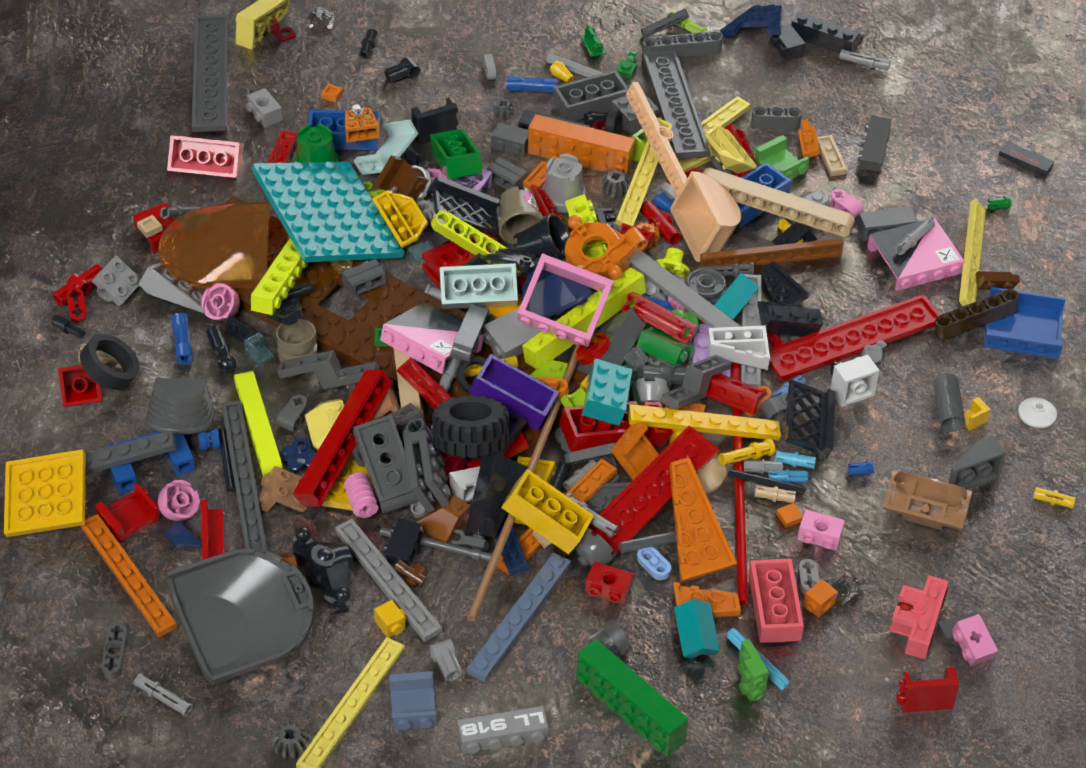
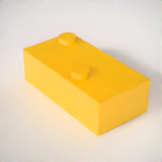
(547, 511)

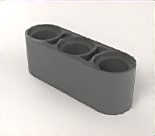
(776, 117)

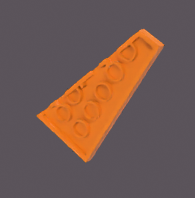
(699, 536)

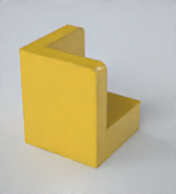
(977, 414)

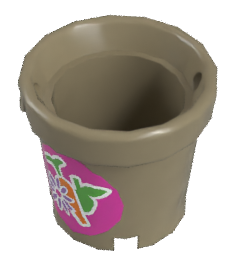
(517, 212)

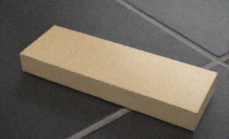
(831, 156)

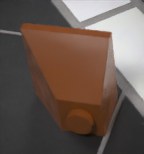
(445, 520)

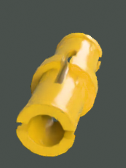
(1066, 501)

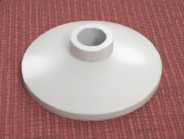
(1037, 412)

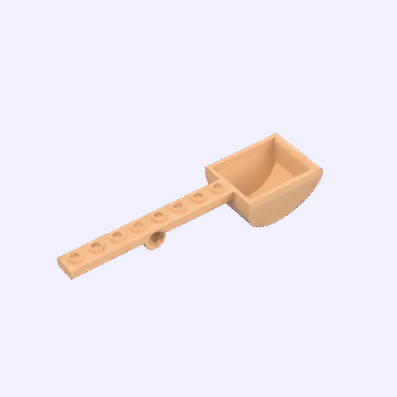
(702, 206)

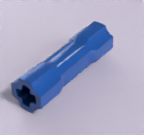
(544, 85)
(182, 339)

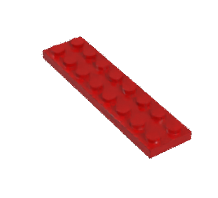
(652, 488)

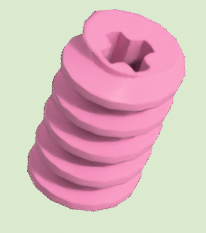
(361, 495)

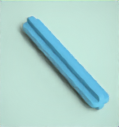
(774, 674)

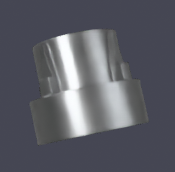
(612, 638)

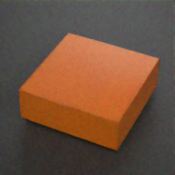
(332, 93)
(789, 515)

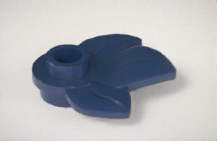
(296, 456)

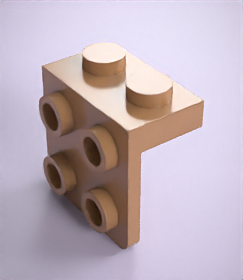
(279, 487)

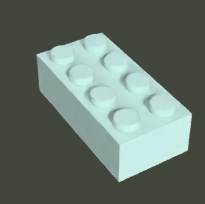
(478, 286)

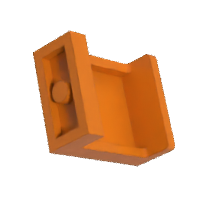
(634, 450)

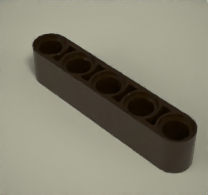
(976, 314)

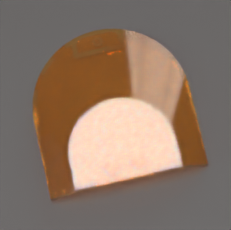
(218, 245)

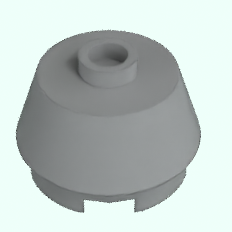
(651, 390)

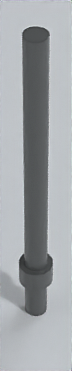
(475, 554)

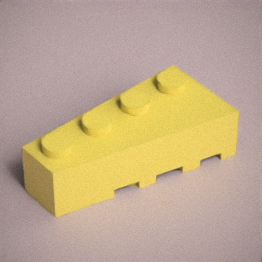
(257, 20)

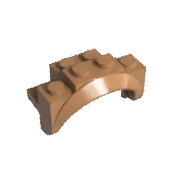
(927, 500)

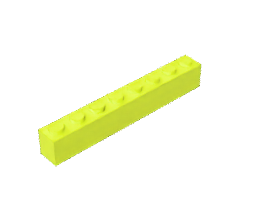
(548, 346)

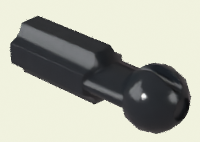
(221, 348)

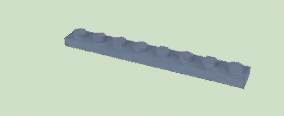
(518, 617)

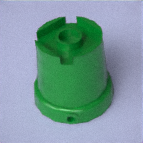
(315, 145)

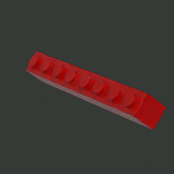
(340, 439)

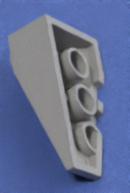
(161, 284)

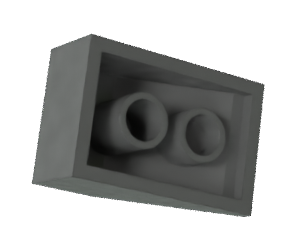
(979, 464)

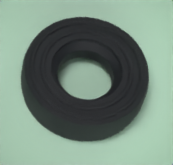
(613, 121)

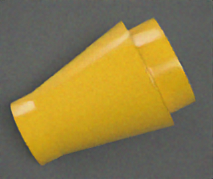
(560, 71)

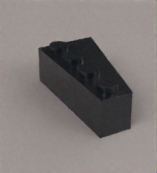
(493, 485)

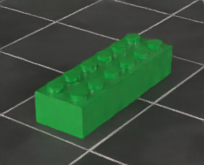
(631, 698)

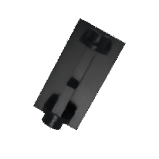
(239, 329)

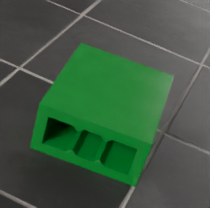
(665, 346)

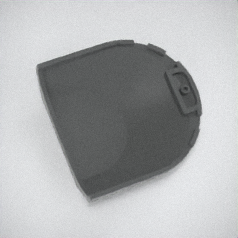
(241, 611)

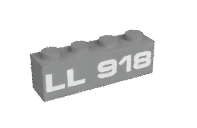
(502, 730)

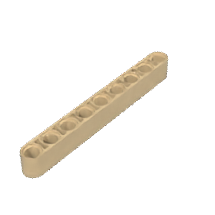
(784, 204)

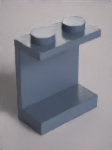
(412, 700)

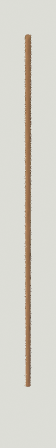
(510, 518)

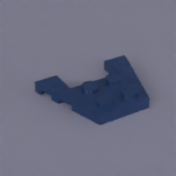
(757, 16)

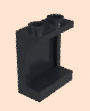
(434, 121)

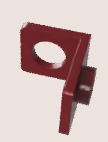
(275, 29)

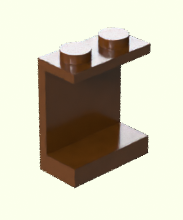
(403, 176)

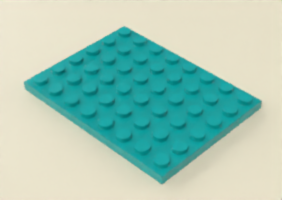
(326, 211)

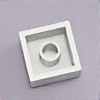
(854, 380)

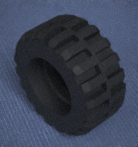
(470, 426)

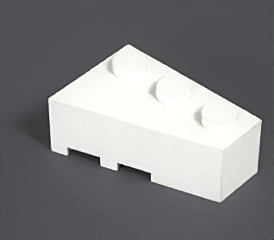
(740, 345)
(463, 483)

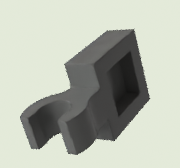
(471, 542)

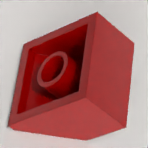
(78, 386)

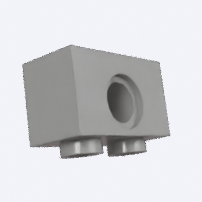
(264, 107)

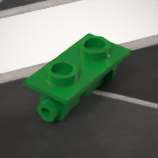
(592, 42)

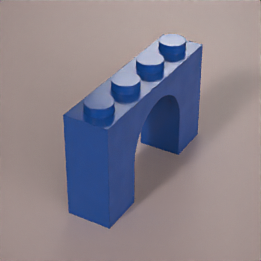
(180, 459)

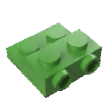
(753, 672)

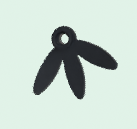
(524, 262)

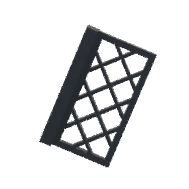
(469, 199)
(824, 421)

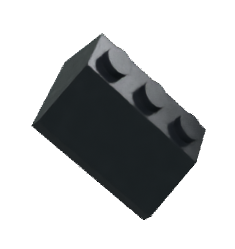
(789, 318)

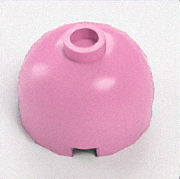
(220, 302)
(178, 500)

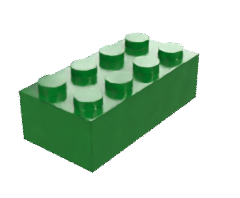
(456, 154)

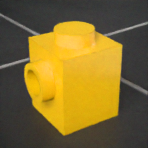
(390, 618)

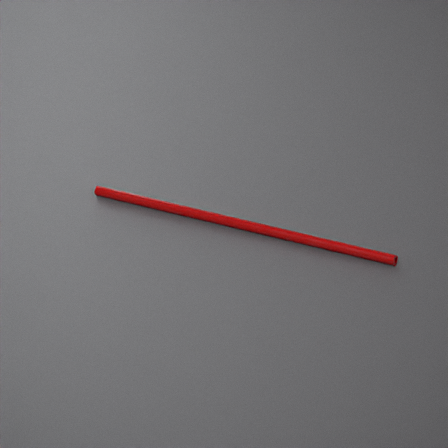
(741, 552)

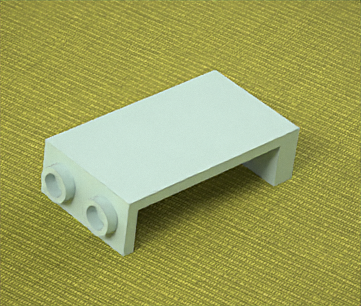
(400, 136)

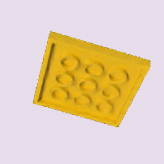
(44, 493)

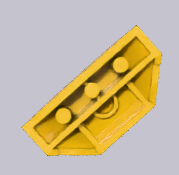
(401, 216)

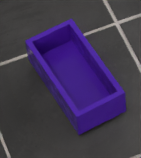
(515, 390)

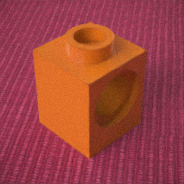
(820, 598)

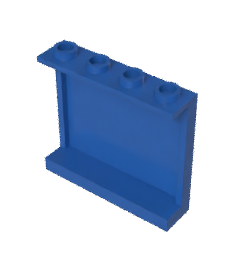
(1032, 329)

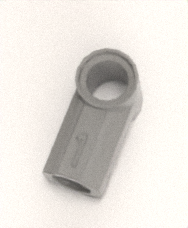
(445, 656)

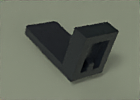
(794, 234)

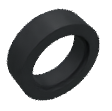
(101, 373)

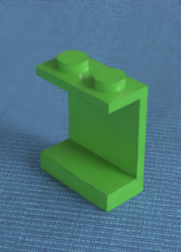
(780, 158)

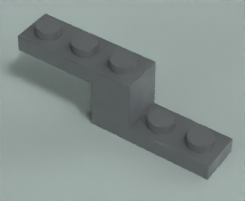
(326, 368)
(696, 382)

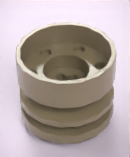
(296, 340)

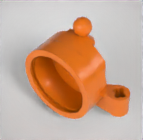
(617, 255)

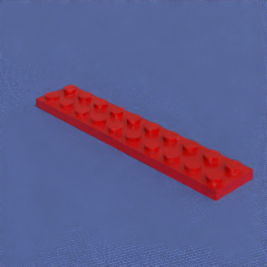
(852, 337)

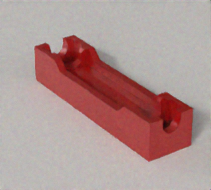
(660, 317)

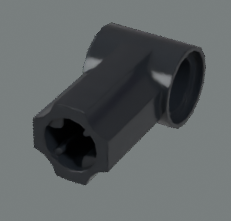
(406, 68)

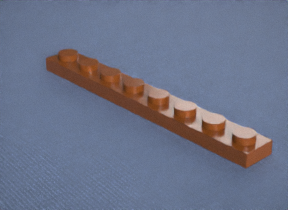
(775, 253)

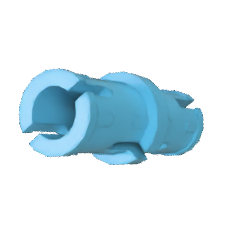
(795, 459)

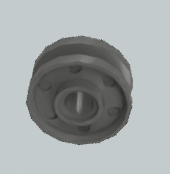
(707, 283)

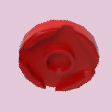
(596, 349)

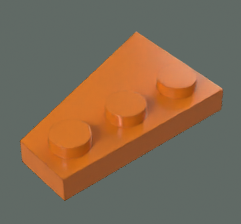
(721, 602)

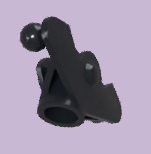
(327, 566)

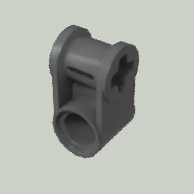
(776, 407)
(293, 414)

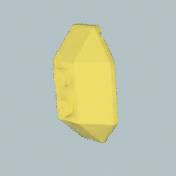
(728, 150)
(321, 420)

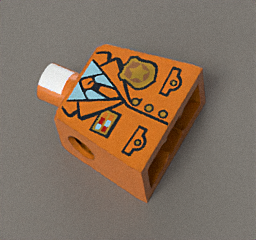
(360, 124)

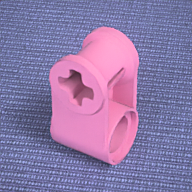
(846, 203)

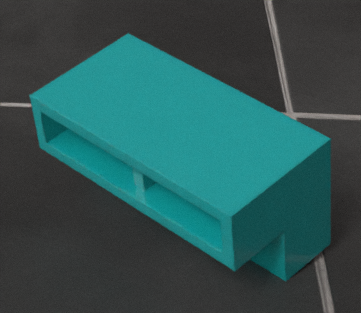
(736, 296)
(696, 628)

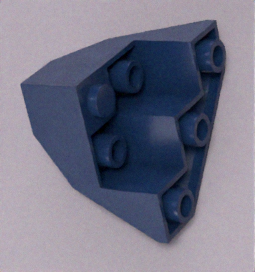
(554, 294)

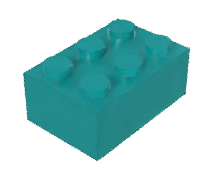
(607, 392)

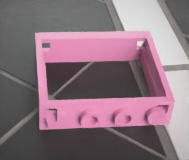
(575, 274)

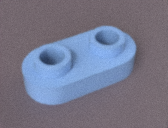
(654, 564)

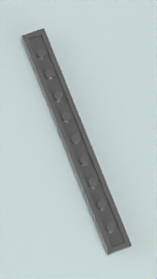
(244, 477)

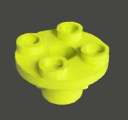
(673, 262)

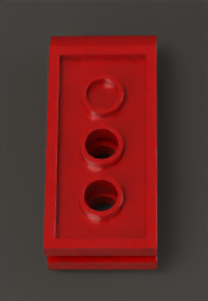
(447, 256)

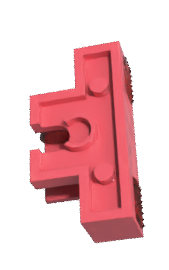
(918, 615)

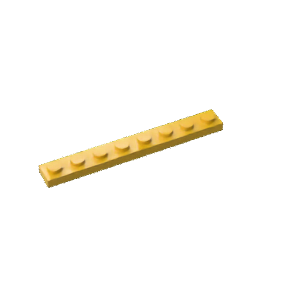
(704, 422)

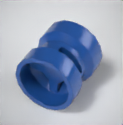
(204, 440)

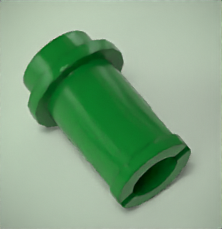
(999, 203)

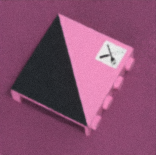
(927, 261)
(424, 335)

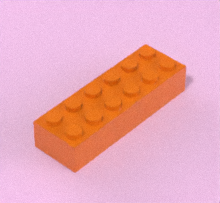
(592, 147)

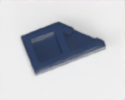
(181, 537)

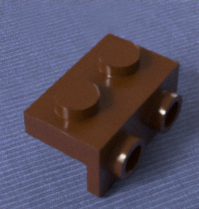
(989, 279)

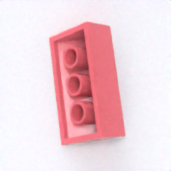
(205, 156)

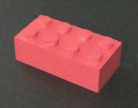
(775, 600)

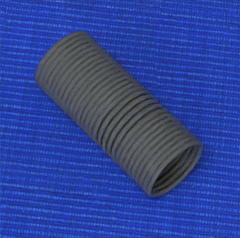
(949, 402)

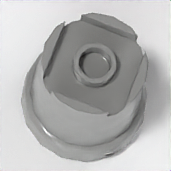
(563, 180)

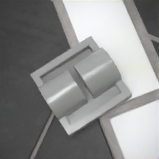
(116, 281)

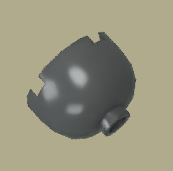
(593, 549)

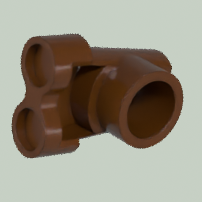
(414, 575)

